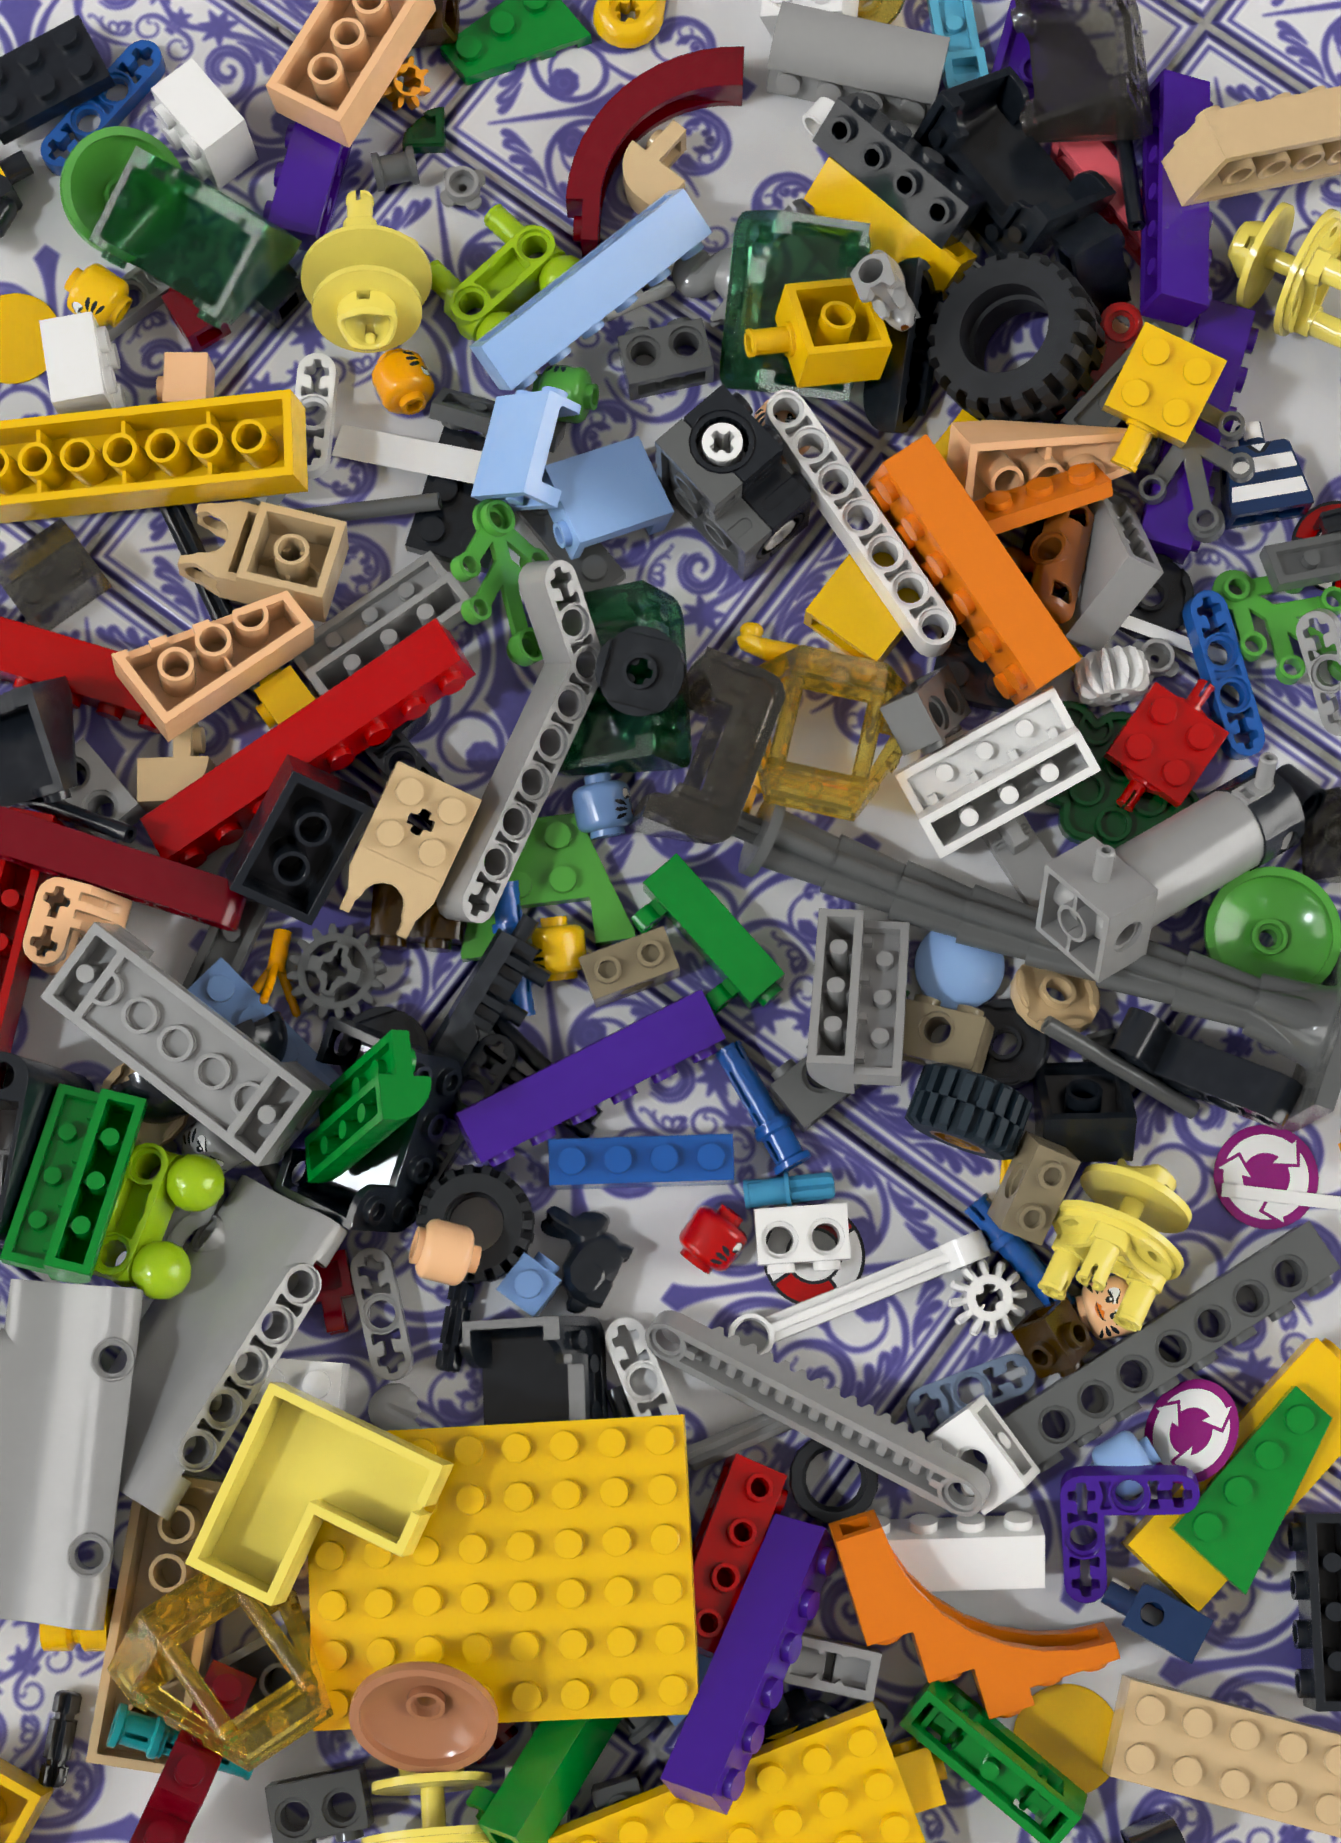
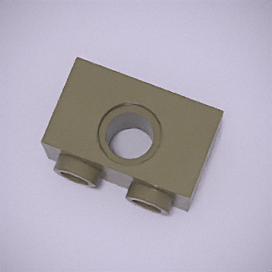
(629, 966)
(963, 1048)
(1033, 1188)

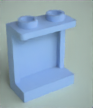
(519, 448)
(606, 496)

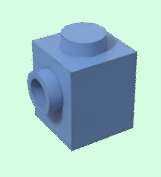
(531, 1283)

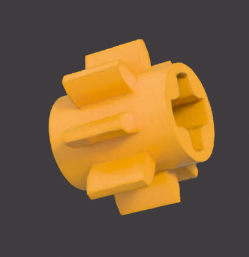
(413, 79)

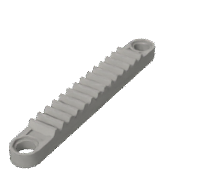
(818, 1412)

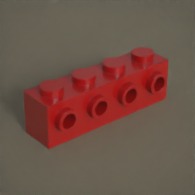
(730, 1540)

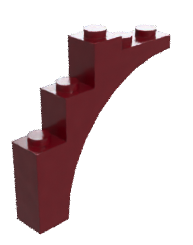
(190, 1766)

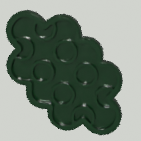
(1091, 804)

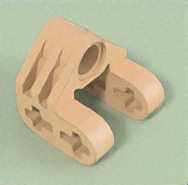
(71, 923)

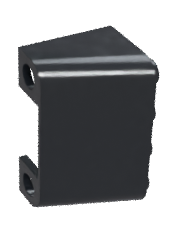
(31, 1090)
(389, 1181)

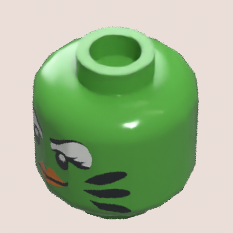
(576, 383)

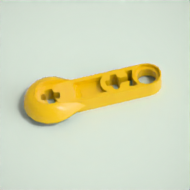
(632, 32)

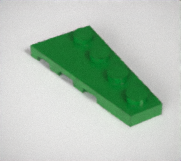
(1254, 1490)

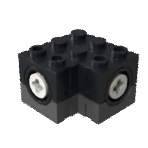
(731, 481)

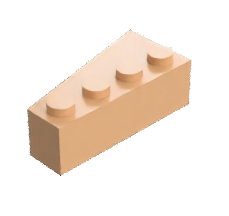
(207, 666)

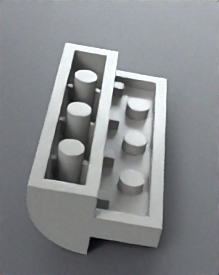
(840, 54)
(382, 621)
(857, 1001)

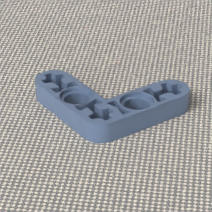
(946, 1391)

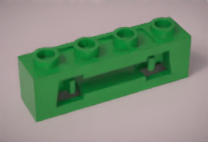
(995, 1761)

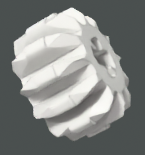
(1111, 676)
(998, 1310)

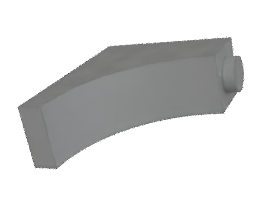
(1115, 576)

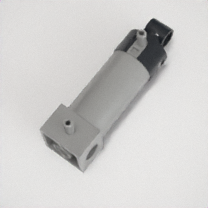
(1105, 900)

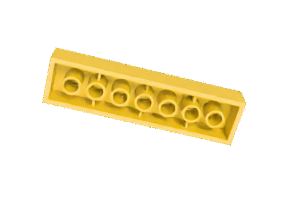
(152, 456)

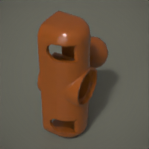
(1057, 560)

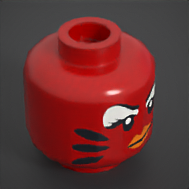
(712, 1238)

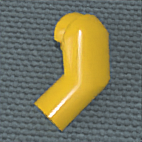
(763, 648)

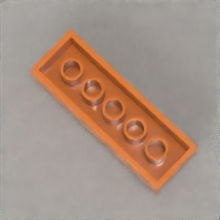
(971, 571)

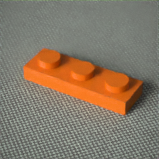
(1045, 497)

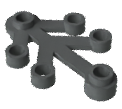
(1192, 454)

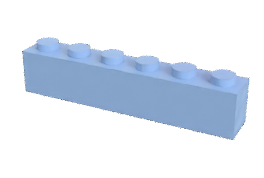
(592, 290)

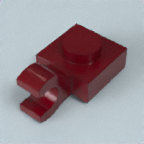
(335, 1286)

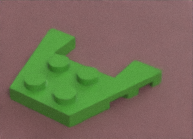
(559, 869)

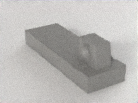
(1020, 857)

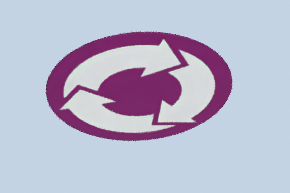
(1266, 1160)
(1194, 1427)

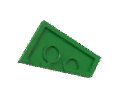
(512, 35)

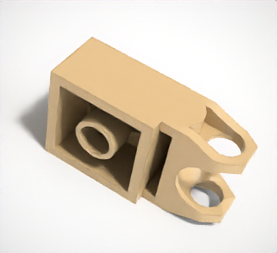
(270, 553)
(406, 860)

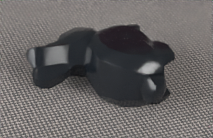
(592, 1258)

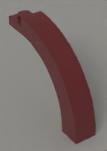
(657, 95)

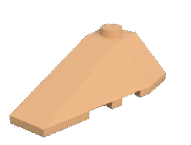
(1010, 453)

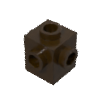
(1054, 1339)

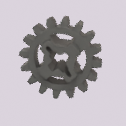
(341, 954)

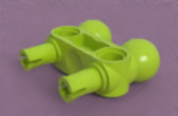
(504, 279)
(144, 1213)

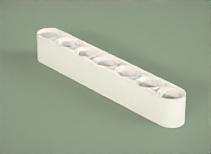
(861, 544)

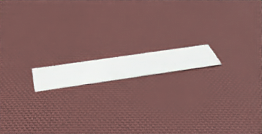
(407, 453)

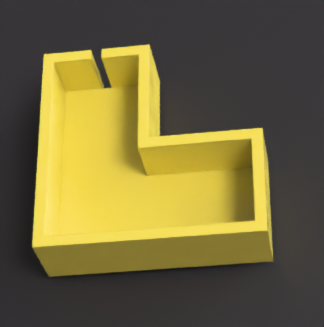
(306, 1467)

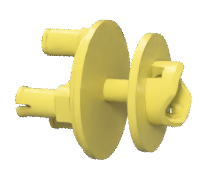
(1260, 252)
(366, 281)
(1119, 1236)
(432, 1793)

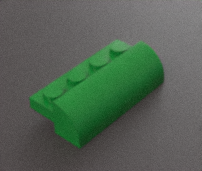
(366, 1107)
(74, 1183)

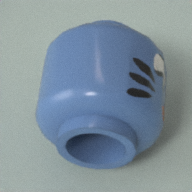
(602, 806)

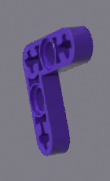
(1103, 1499)

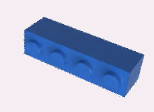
(641, 1161)

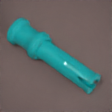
(153, 1737)

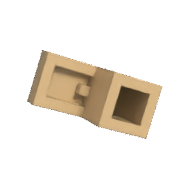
(648, 170)
(166, 776)

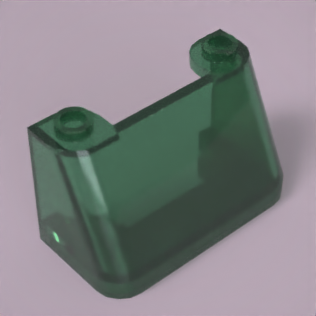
(191, 237)
(766, 254)
(615, 740)

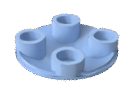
(957, 971)

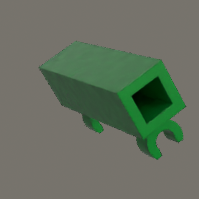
(713, 933)
(542, 1781)

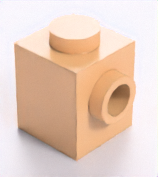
(186, 377)

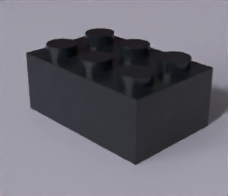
(299, 840)

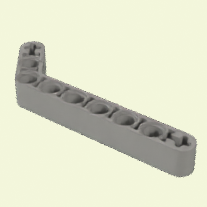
(535, 746)

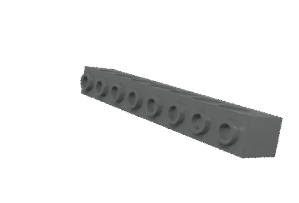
(1312, 1269)

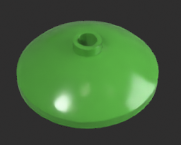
(95, 169)
(1286, 907)

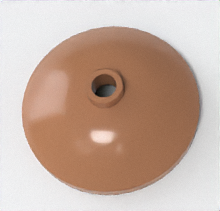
(423, 1717)

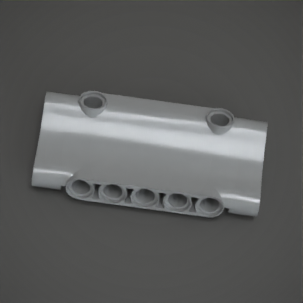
(196, 1337)
(61, 1446)

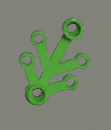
(495, 528)
(1278, 618)

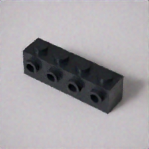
(900, 169)
(1318, 1592)

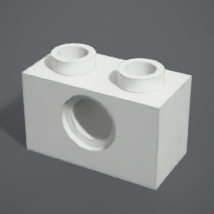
(983, 1429)

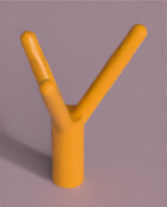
(275, 968)

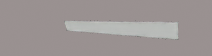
(1175, 639)
(1281, 1196)

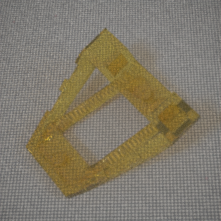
(817, 788)
(154, 1650)

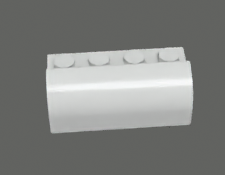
(997, 771)

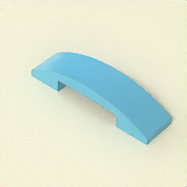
(964, 56)

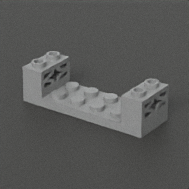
(184, 1045)

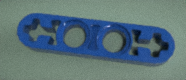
(109, 111)
(1231, 673)

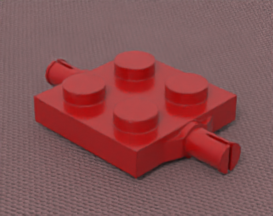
(1166, 745)

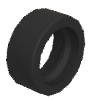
(819, 1511)

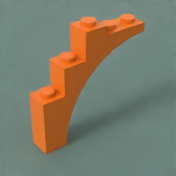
(948, 1642)

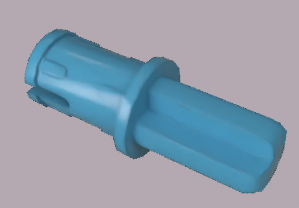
(788, 1189)

